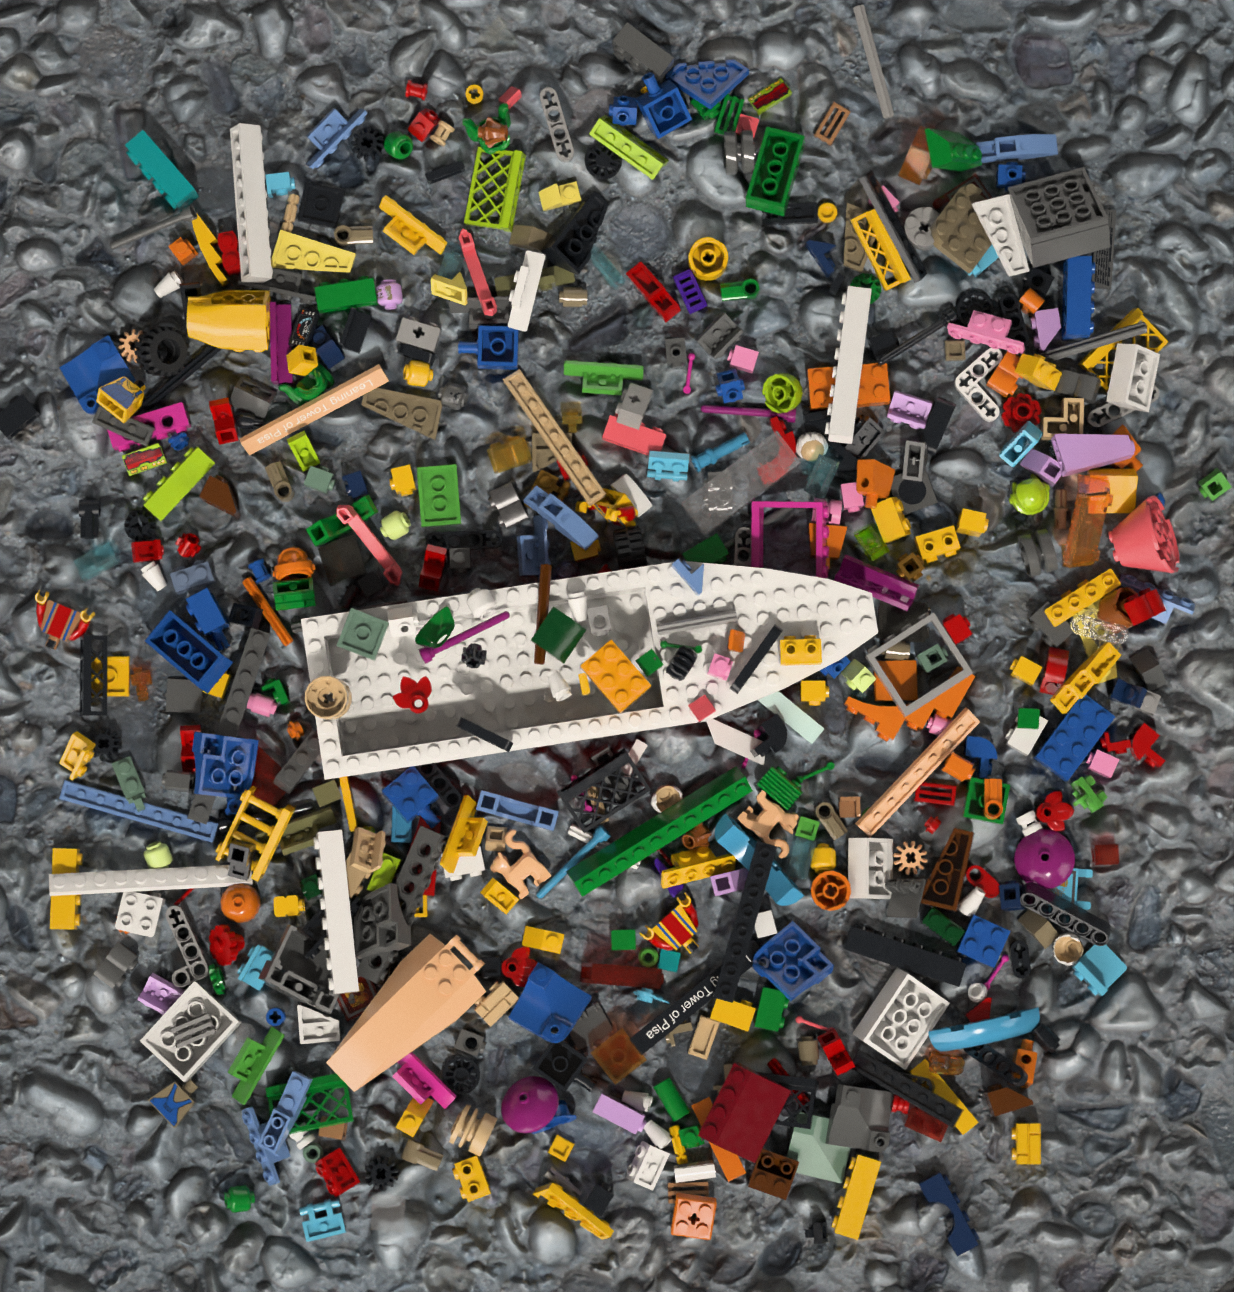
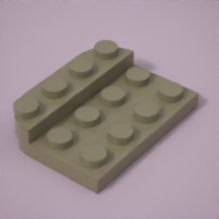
(959, 230)

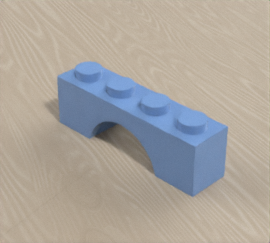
(517, 810)

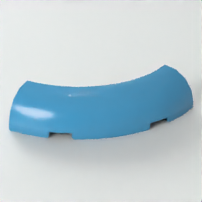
(742, 847)
(985, 1030)

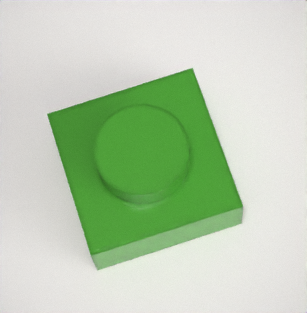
(807, 828)

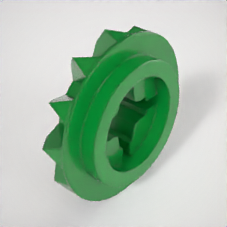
(867, 279)
(217, 979)

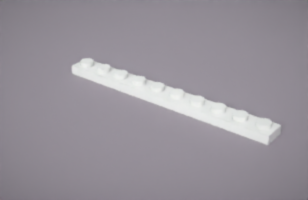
(142, 880)

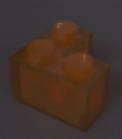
(917, 159)

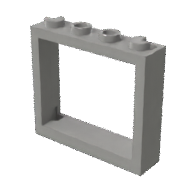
(906, 631)

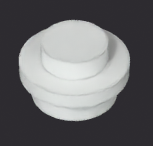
(977, 992)

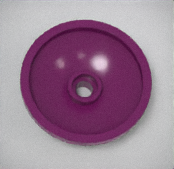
(1044, 873)
(535, 1110)

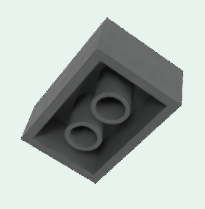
(642, 53)

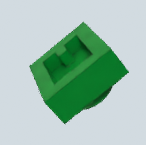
(705, 112)
(279, 694)

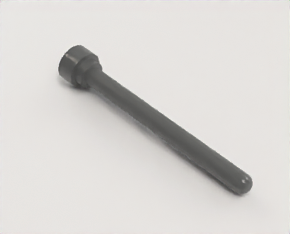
(186, 214)

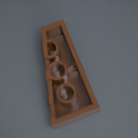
(948, 875)

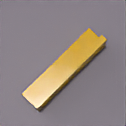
(888, 249)

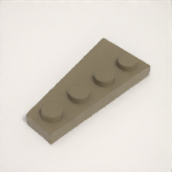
(409, 410)

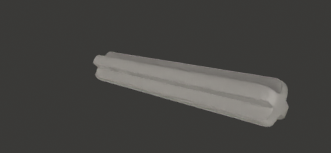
(697, 622)

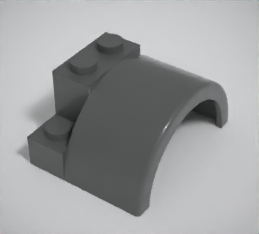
(295, 976)

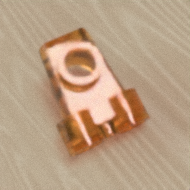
(141, 679)

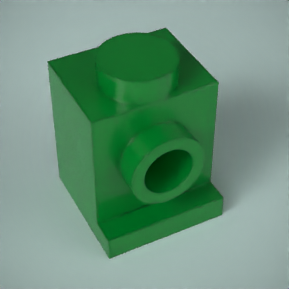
(689, 1136)

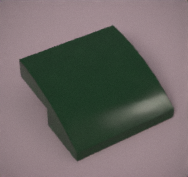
(558, 635)

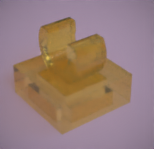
(572, 420)

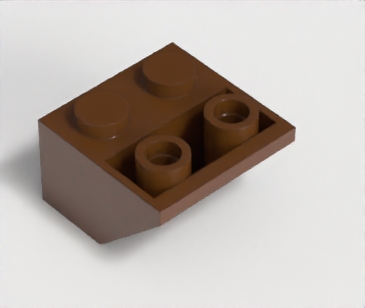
(773, 1174)

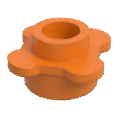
(295, 730)

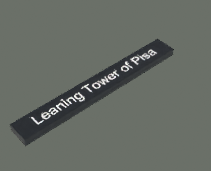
(684, 1007)

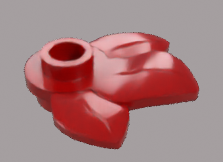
(413, 691)
(1057, 811)
(522, 964)

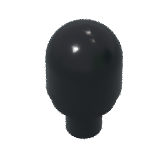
(247, 421)

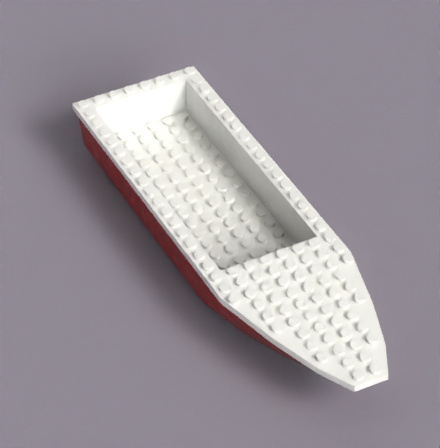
(514, 693)

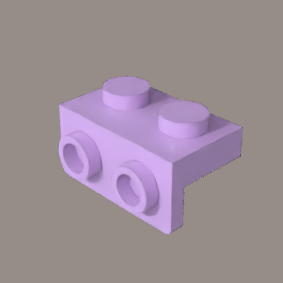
(909, 410)
(159, 994)

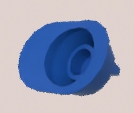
(561, 1117)

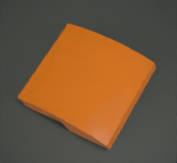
(903, 678)

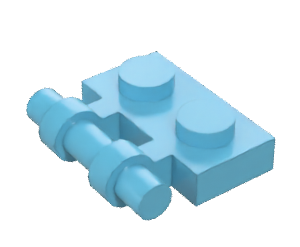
(673, 463)
(324, 1226)

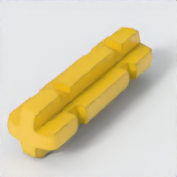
(678, 1148)

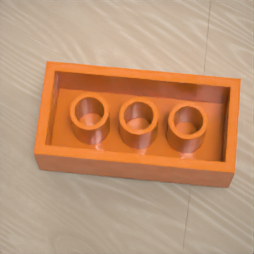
(872, 388)

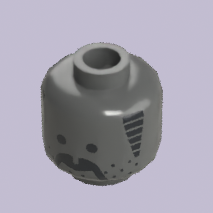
(453, 396)

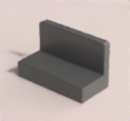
(252, 398)

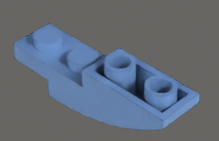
(1018, 147)
(562, 517)
(286, 1113)

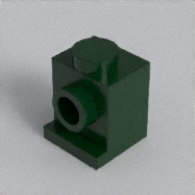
(310, 887)

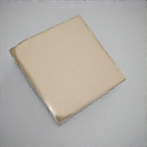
(495, 838)

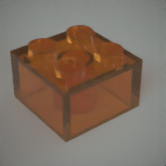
(618, 1056)

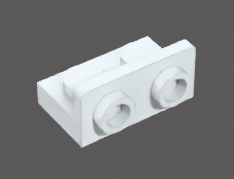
(647, 1165)

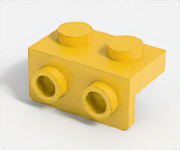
(77, 755)

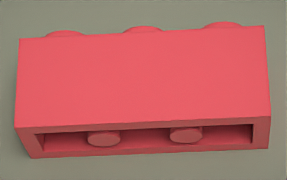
(633, 439)

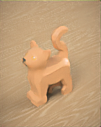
(767, 819)
(522, 868)

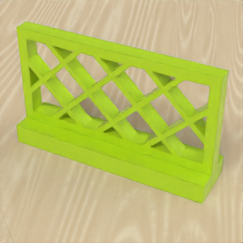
(511, 187)

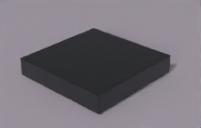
(321, 205)

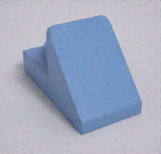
(694, 580)

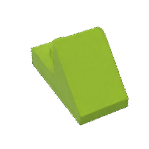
(303, 451)

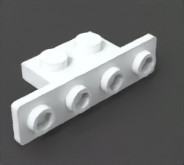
(525, 291)

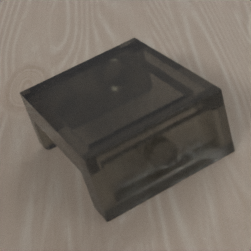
(892, 619)

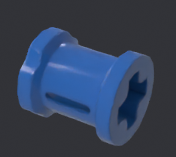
(259, 571)
(271, 1021)

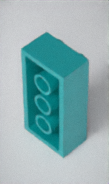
(157, 166)

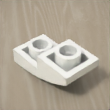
(633, 492)

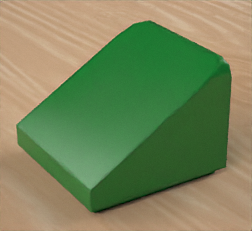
(1028, 718)

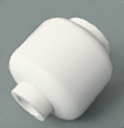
(481, 603)

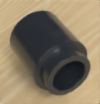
(1046, 1038)

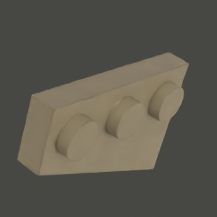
(854, 253)

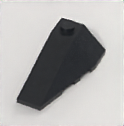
(574, 240)

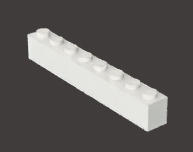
(251, 203)
(849, 364)
(337, 912)

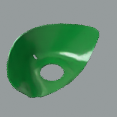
(435, 628)

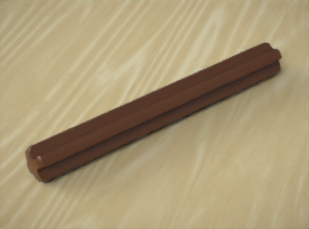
(543, 607)

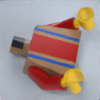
(60, 621)

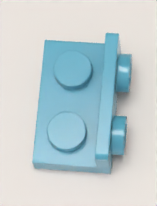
(251, 970)

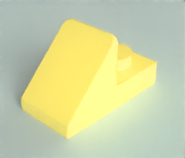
(559, 196)
(452, 290)

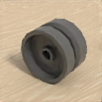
(739, 152)
(1037, 552)

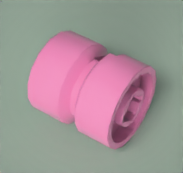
(834, 510)

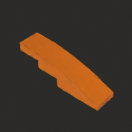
(728, 1161)

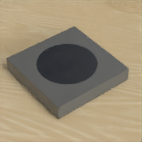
(913, 494)

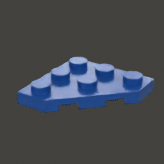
(708, 80)

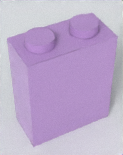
(619, 1113)

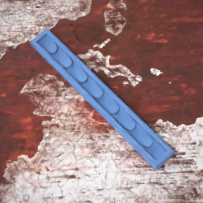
(152, 814)

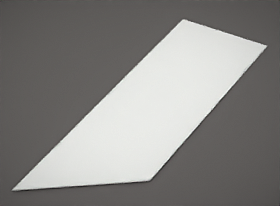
(734, 740)

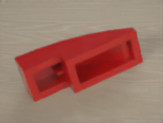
(653, 291)

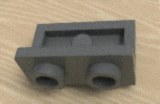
(719, 336)

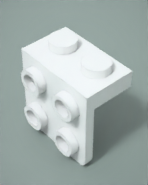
(139, 912)

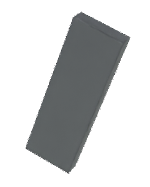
(130, 429)

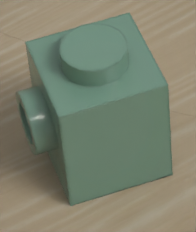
(320, 479)

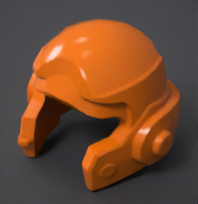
(293, 561)

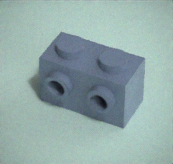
(192, 577)

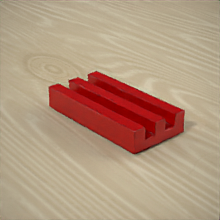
(952, 795)

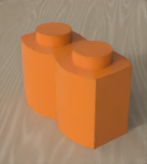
(1005, 377)
(958, 767)

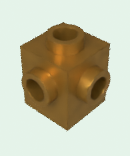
(913, 560)

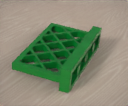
(318, 1084)

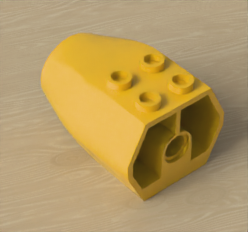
(231, 319)

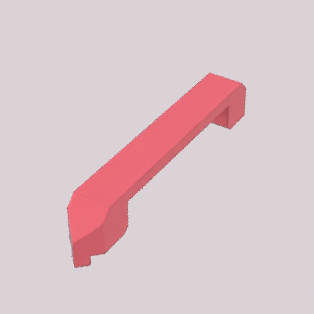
(468, 249)
(392, 570)

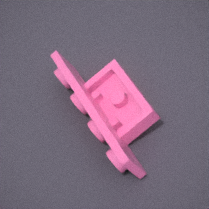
(987, 330)

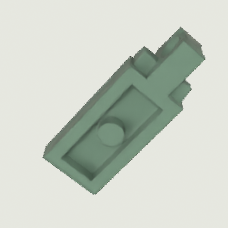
(130, 782)

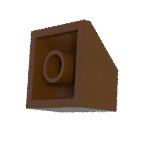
(220, 495)
(1004, 1100)

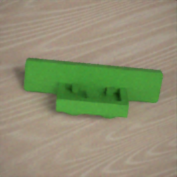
(603, 377)
(252, 1062)

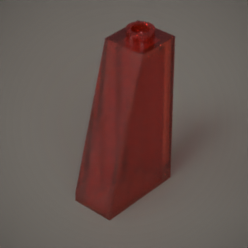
(621, 975)

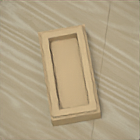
(703, 1037)

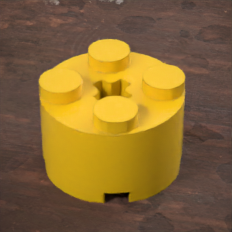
(713, 249)

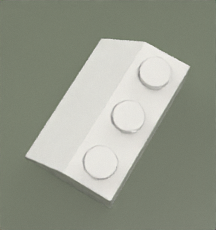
(1133, 377)
(870, 867)

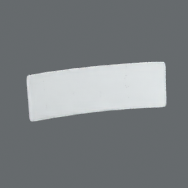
(635, 754)

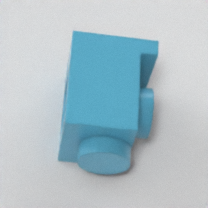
(279, 183)

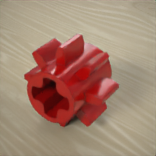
(188, 545)

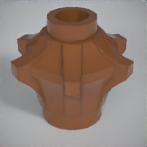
(492, 132)
(697, 837)

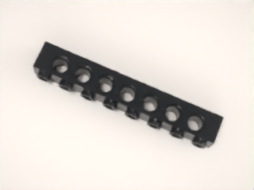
(744, 922)

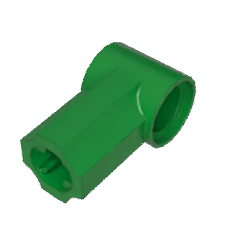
(737, 291)

